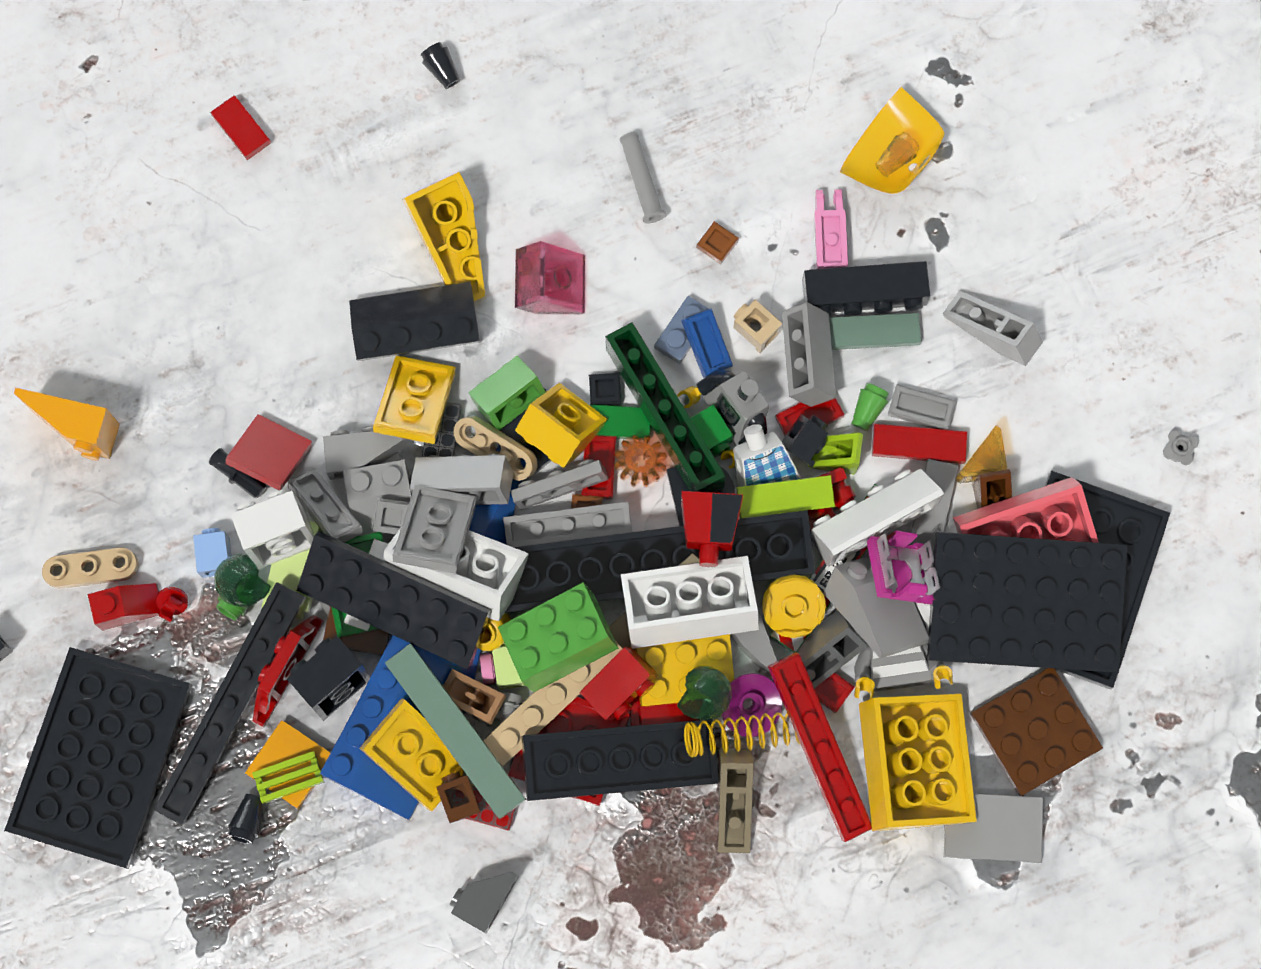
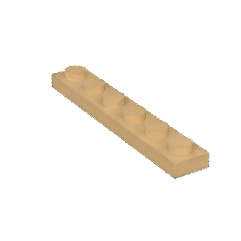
(541, 709)

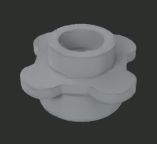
(1172, 452)

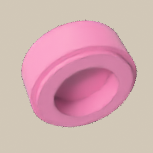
(487, 668)

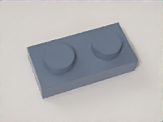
(673, 340)

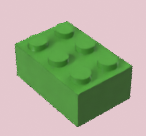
(558, 637)

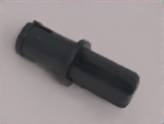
(247, 483)

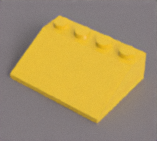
(917, 761)

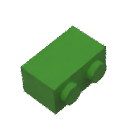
(507, 393)

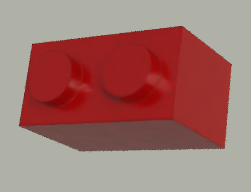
(619, 684)

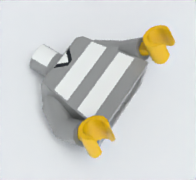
(897, 670)

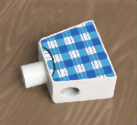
(762, 459)

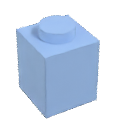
(210, 550)

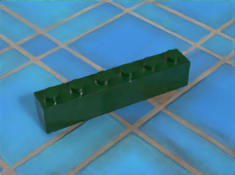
(664, 410)

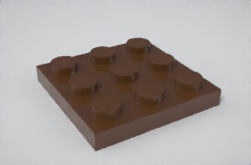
(1036, 731)

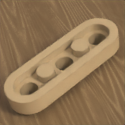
(484, 444)
(103, 572)

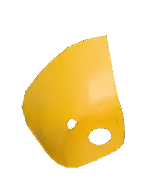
(898, 115)

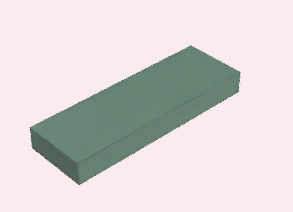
(875, 331)

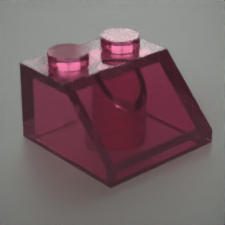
(549, 279)

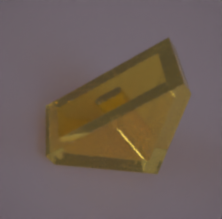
(986, 459)

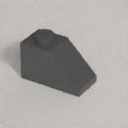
(482, 900)

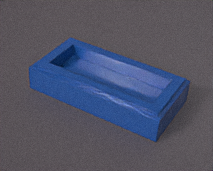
(707, 342)

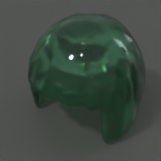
(239, 582)
(706, 693)

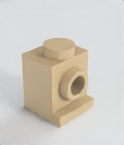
(758, 314)

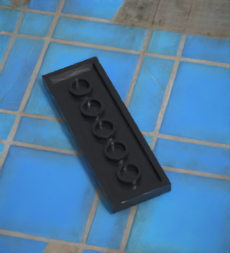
(393, 600)
(615, 761)

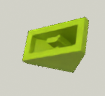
(838, 452)

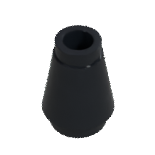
(440, 64)
(246, 820)

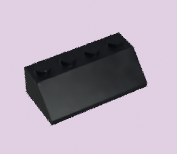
(414, 321)

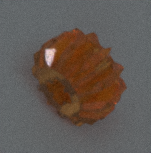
(628, 458)

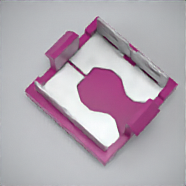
(903, 569)

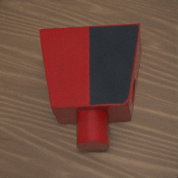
(710, 523)

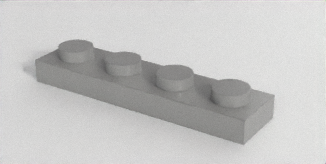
(568, 524)

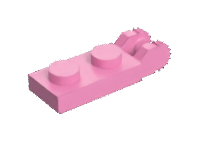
(830, 232)

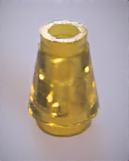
(897, 154)

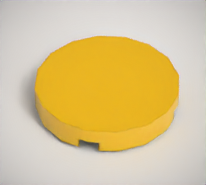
(793, 606)

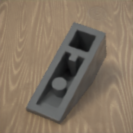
(830, 647)

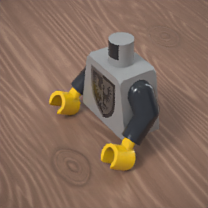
(735, 399)

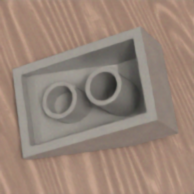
(373, 482)
(882, 622)

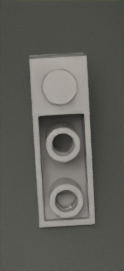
(358, 450)

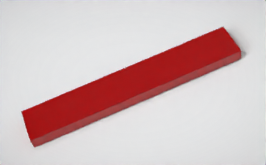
(820, 747)

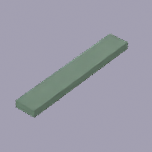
(455, 731)

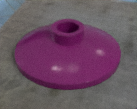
(764, 700)

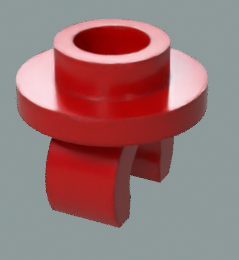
(171, 602)

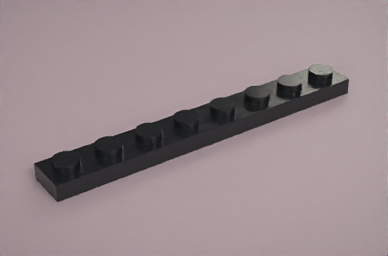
(229, 704)

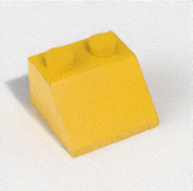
(560, 424)

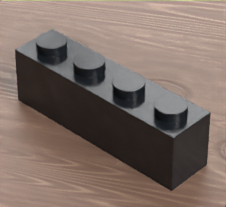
(868, 288)

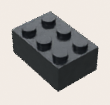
(328, 677)

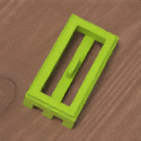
(262, 786)

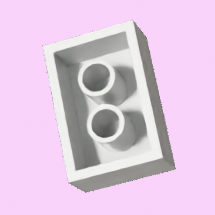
(273, 528)

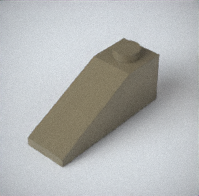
(735, 800)

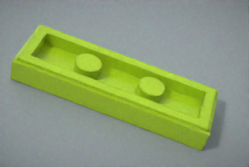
(786, 496)

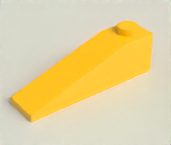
(448, 230)

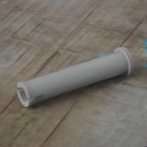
(642, 178)

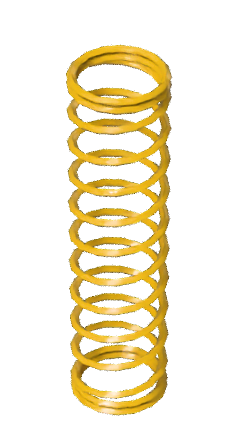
(698, 744)

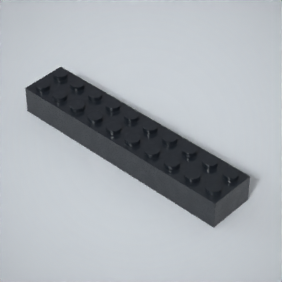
(774, 546)

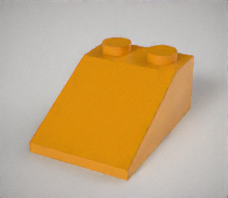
(83, 425)

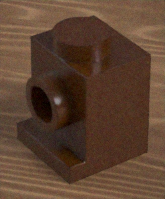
(454, 810)

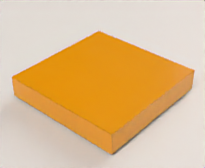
(284, 745)

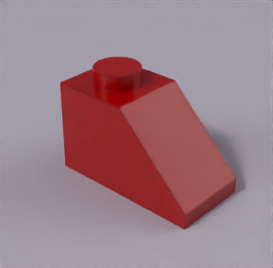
(123, 605)

